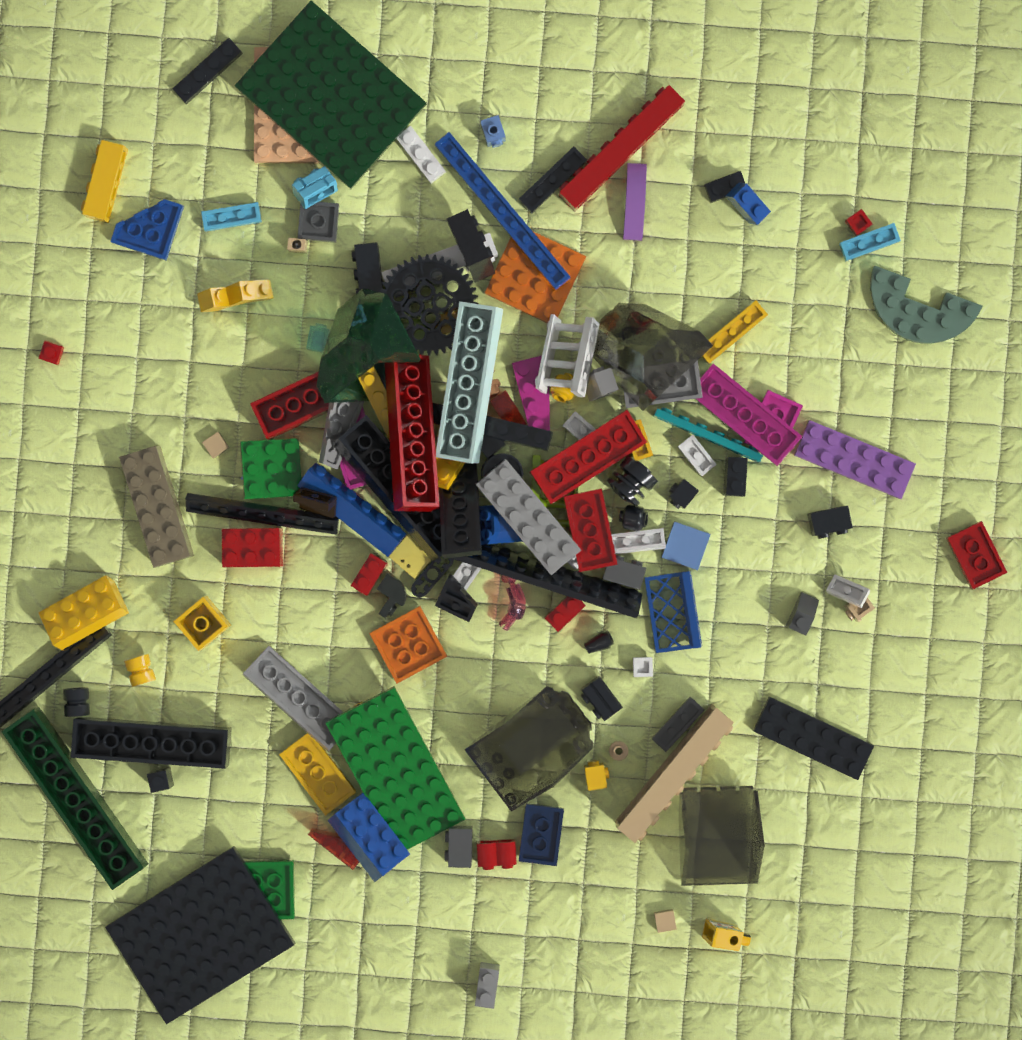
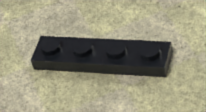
(207, 70)
(552, 180)

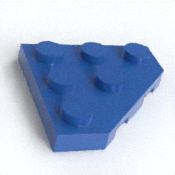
(150, 229)

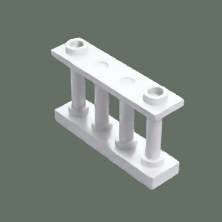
(584, 359)

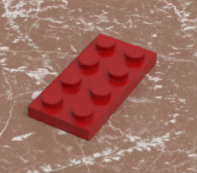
(590, 530)

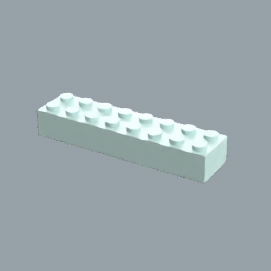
(469, 382)

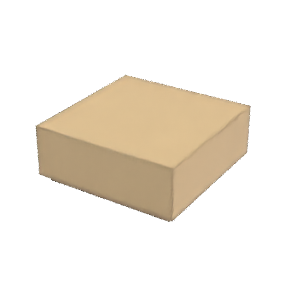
(215, 445)
(665, 920)

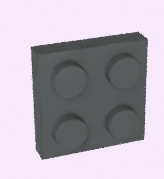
(319, 222)

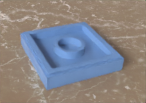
(685, 545)

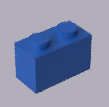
(748, 203)

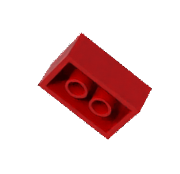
(252, 547)

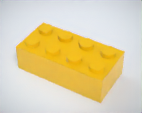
(83, 612)

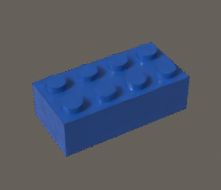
(368, 837)

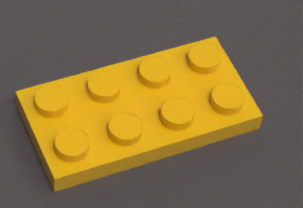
(318, 773)

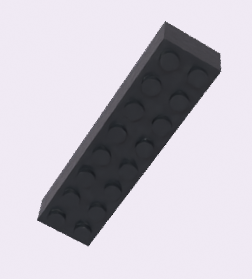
(370, 457)
(151, 742)

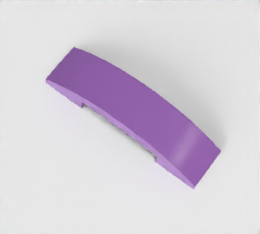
(635, 201)

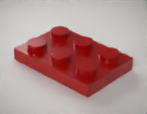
(976, 555)

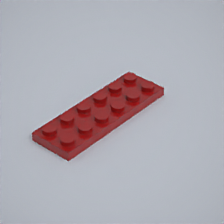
(588, 457)

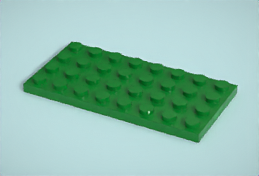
(395, 768)

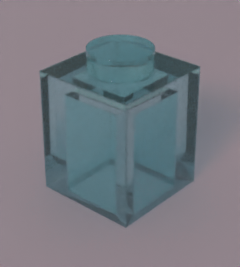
(317, 338)

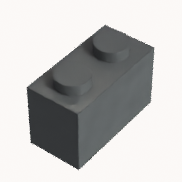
(625, 573)
(460, 846)

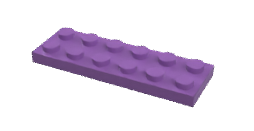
(855, 459)

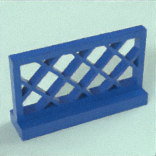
(690, 610)

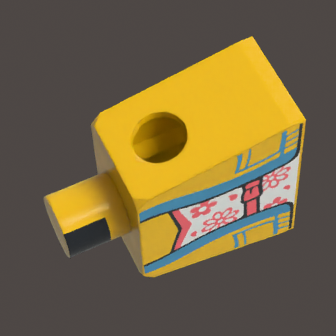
(724, 935)

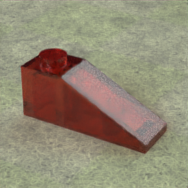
(335, 845)

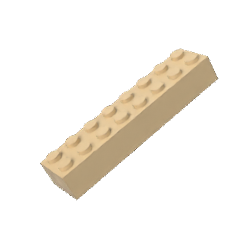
(674, 773)

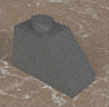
(803, 614)

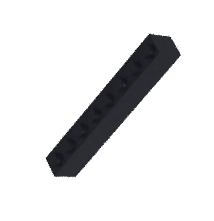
(369, 277)

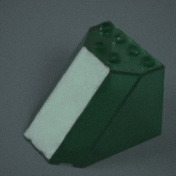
(361, 335)

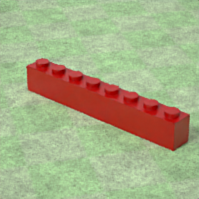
(621, 148)

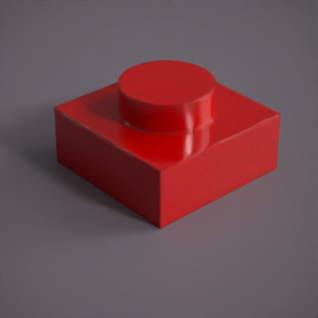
(858, 222)
(51, 352)

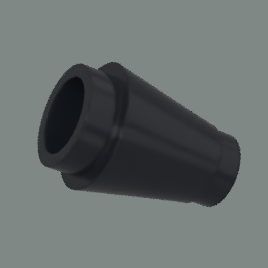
(599, 642)

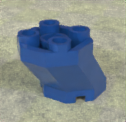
(495, 528)

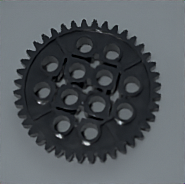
(422, 272)

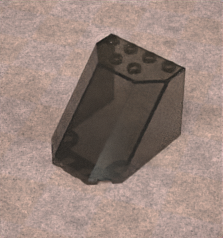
(646, 350)
(533, 747)

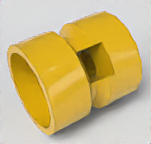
(139, 669)

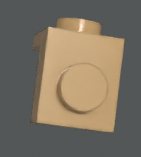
(856, 613)

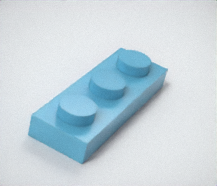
(231, 217)
(869, 242)

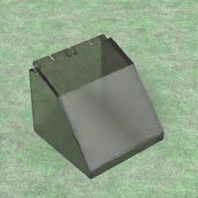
(720, 836)

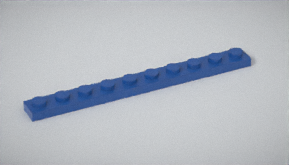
(502, 211)

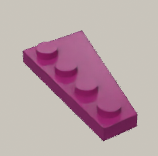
(534, 402)

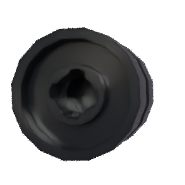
(76, 702)

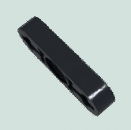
(446, 566)

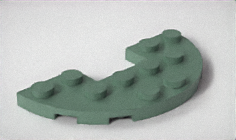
(916, 320)

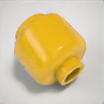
(560, 393)

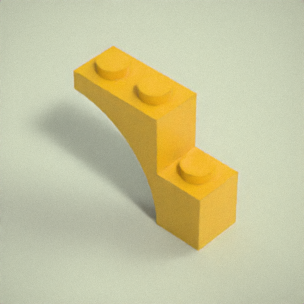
(235, 294)

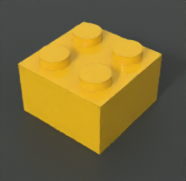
(202, 623)

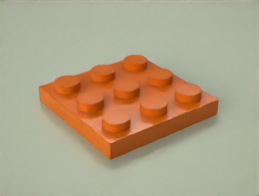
(408, 644)

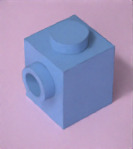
(493, 131)

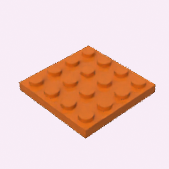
(525, 288)

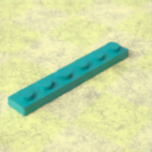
(700, 430)

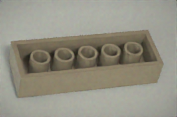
(156, 506)

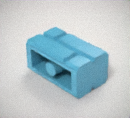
(314, 187)

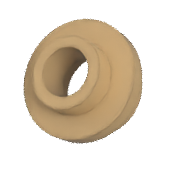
(618, 744)

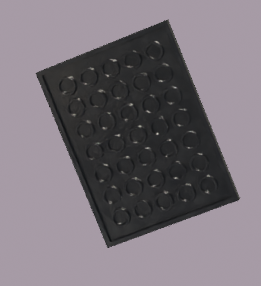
(200, 935)

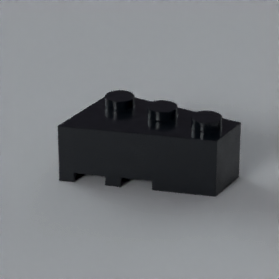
(471, 245)

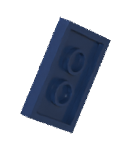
(541, 834)

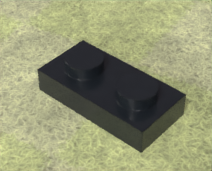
(721, 187)

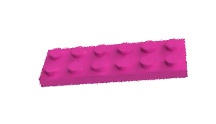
(747, 415)

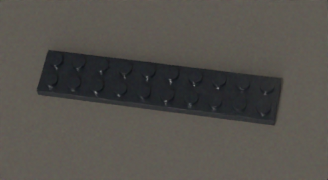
(563, 581)

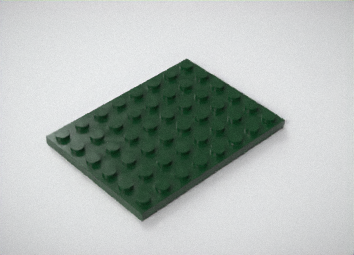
(330, 94)

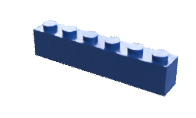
(355, 511)

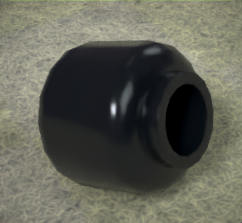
(633, 518)

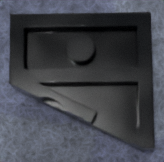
(456, 600)

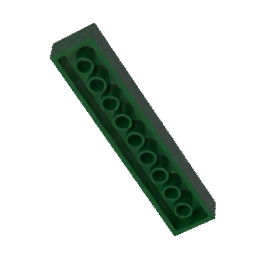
(75, 798)

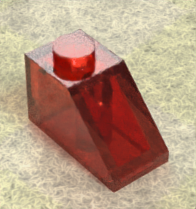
(506, 408)

